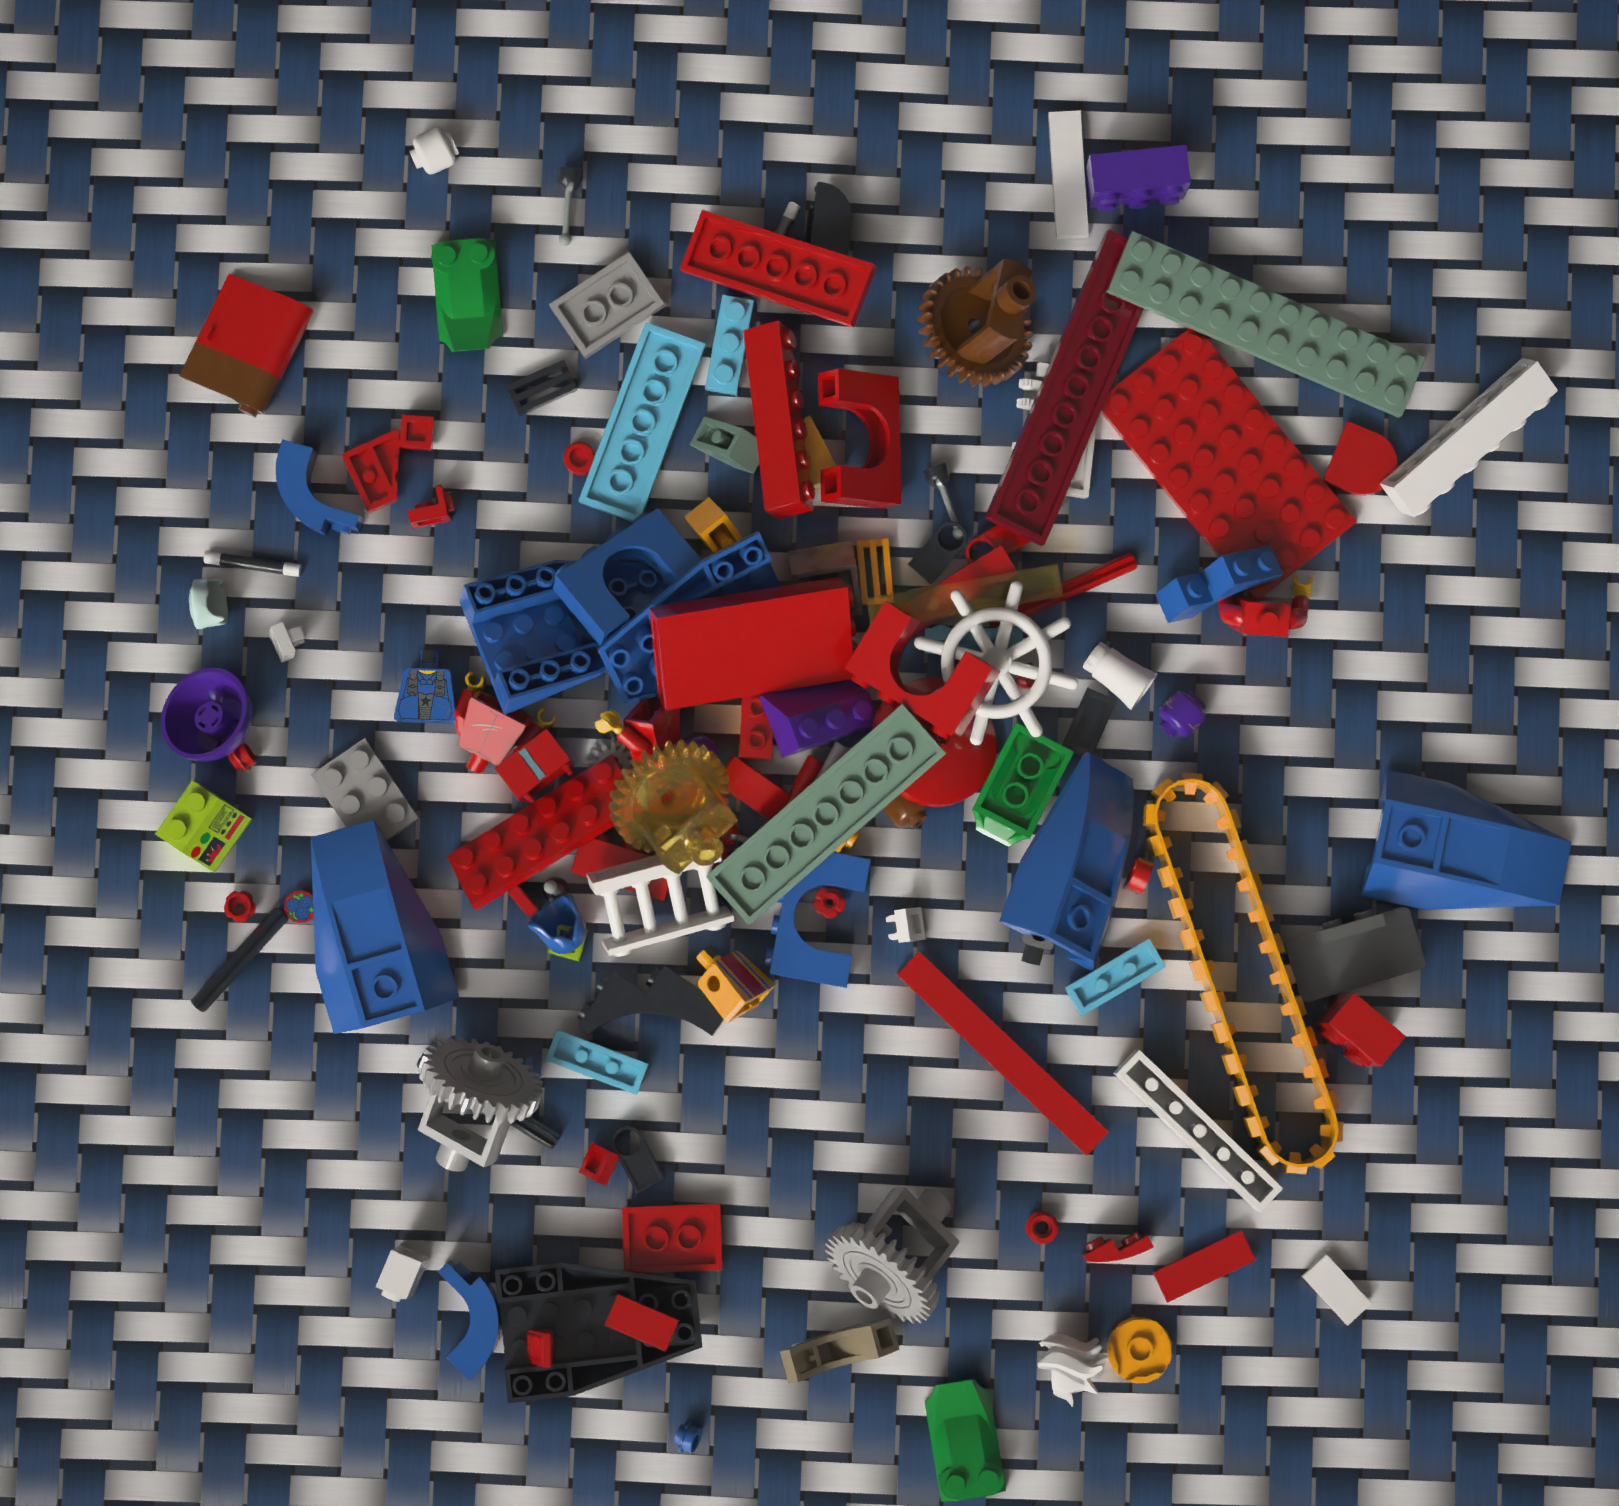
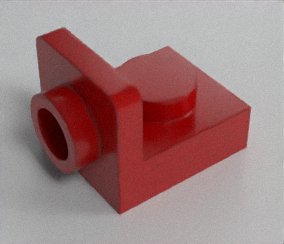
(429, 514)

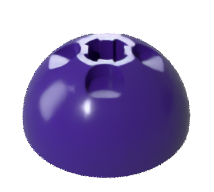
(207, 715)

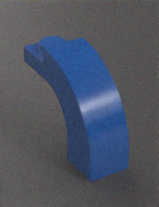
(293, 480)
(485, 1319)

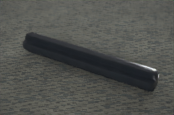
(239, 959)

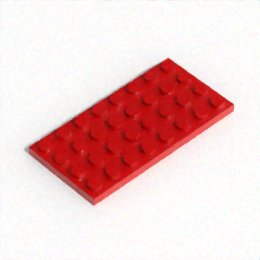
(1224, 457)

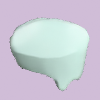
(208, 603)

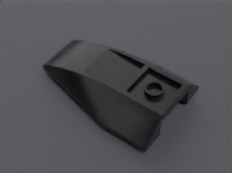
(576, 1306)

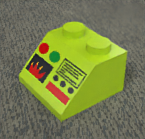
(203, 826)

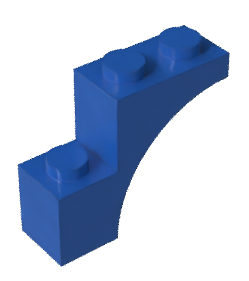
(1224, 577)

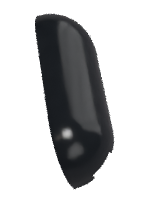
(829, 219)

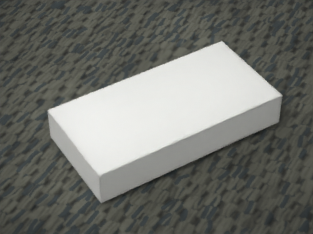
(1336, 1289)

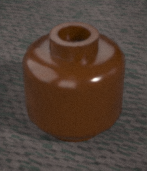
(905, 812)

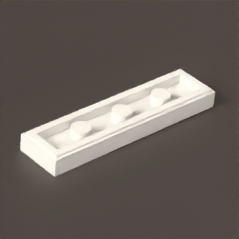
(1068, 174)

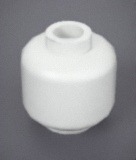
(434, 150)

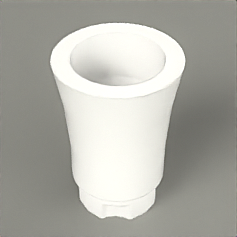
(1119, 674)

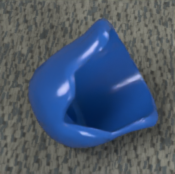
(559, 912)

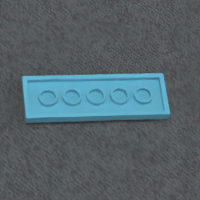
(642, 422)

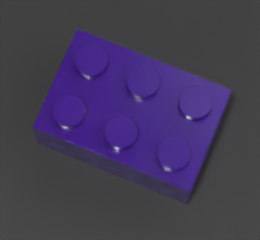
(1137, 178)

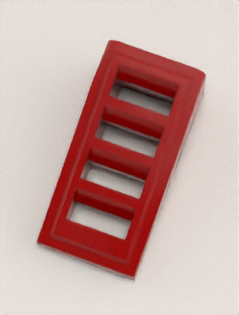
(540, 1347)

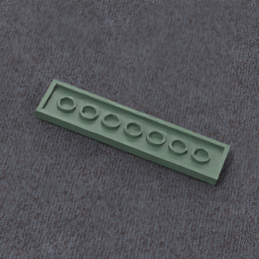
(826, 814)

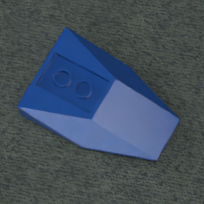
(532, 637)

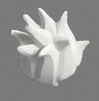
(1071, 1364)

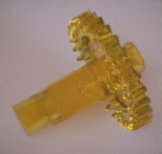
(674, 805)

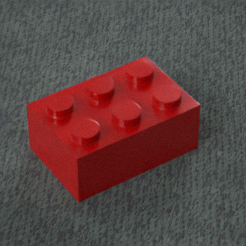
(1359, 1030)

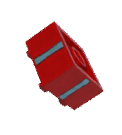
(535, 766)

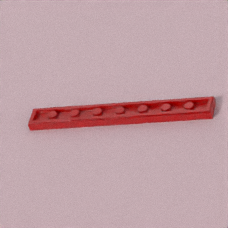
(1002, 1053)

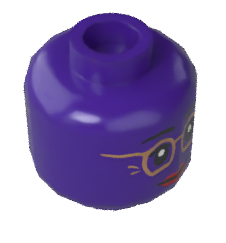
(1181, 714)

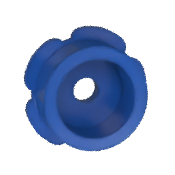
(688, 1437)

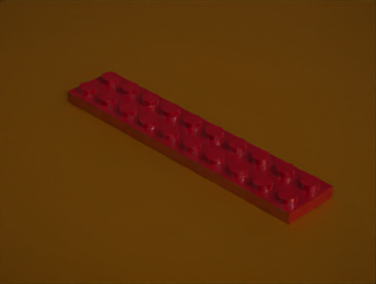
(1067, 402)

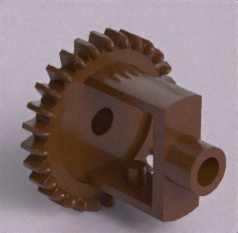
(979, 321)

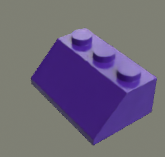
(817, 714)

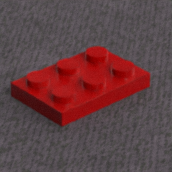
(672, 1238)

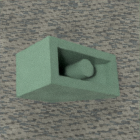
(727, 443)

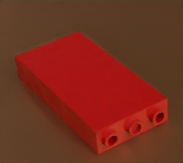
(752, 642)

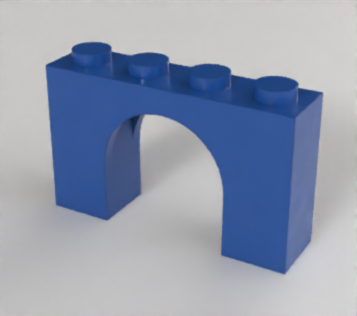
(647, 540)
(793, 956)

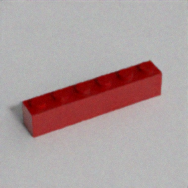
(779, 420)

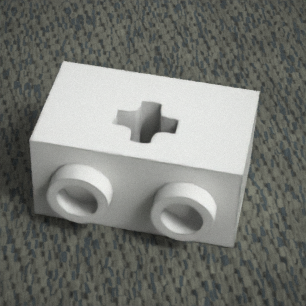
(402, 1273)

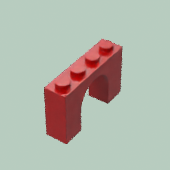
(876, 403)
(877, 664)

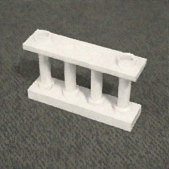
(639, 875)

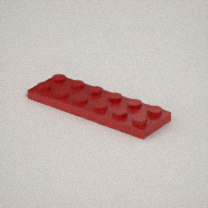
(778, 268)
(537, 834)

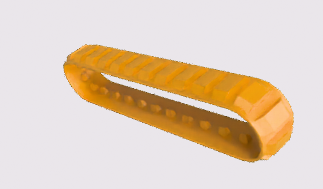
(1282, 975)

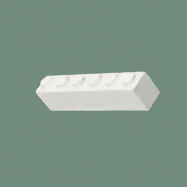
(1469, 437)
(1198, 1130)

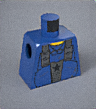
(427, 692)

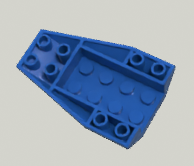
(732, 570)
(1459, 851)
(1075, 863)
(372, 933)

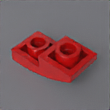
(754, 788)
(1106, 1250)

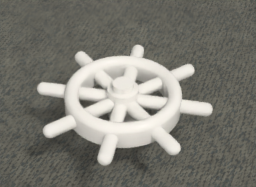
(1003, 658)

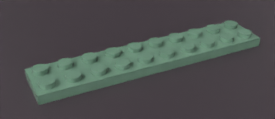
(1265, 324)

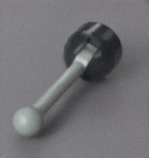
(569, 180)
(938, 478)
(554, 887)

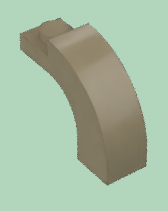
(838, 1349)

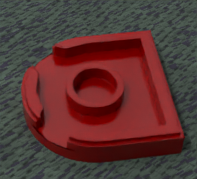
(1360, 461)

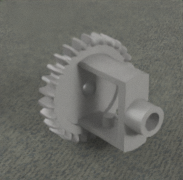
(478, 1080)
(883, 1275)

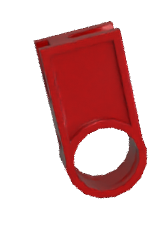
(998, 536)
(1138, 875)

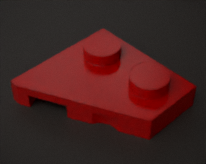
(376, 470)

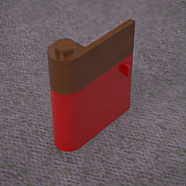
(247, 344)

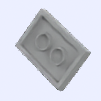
(607, 305)
(365, 791)

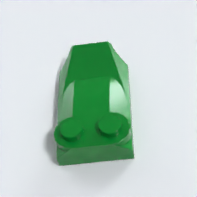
(467, 293)
(1019, 786)
(964, 1441)

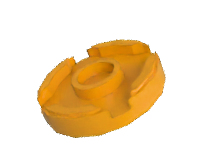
(1139, 1349)

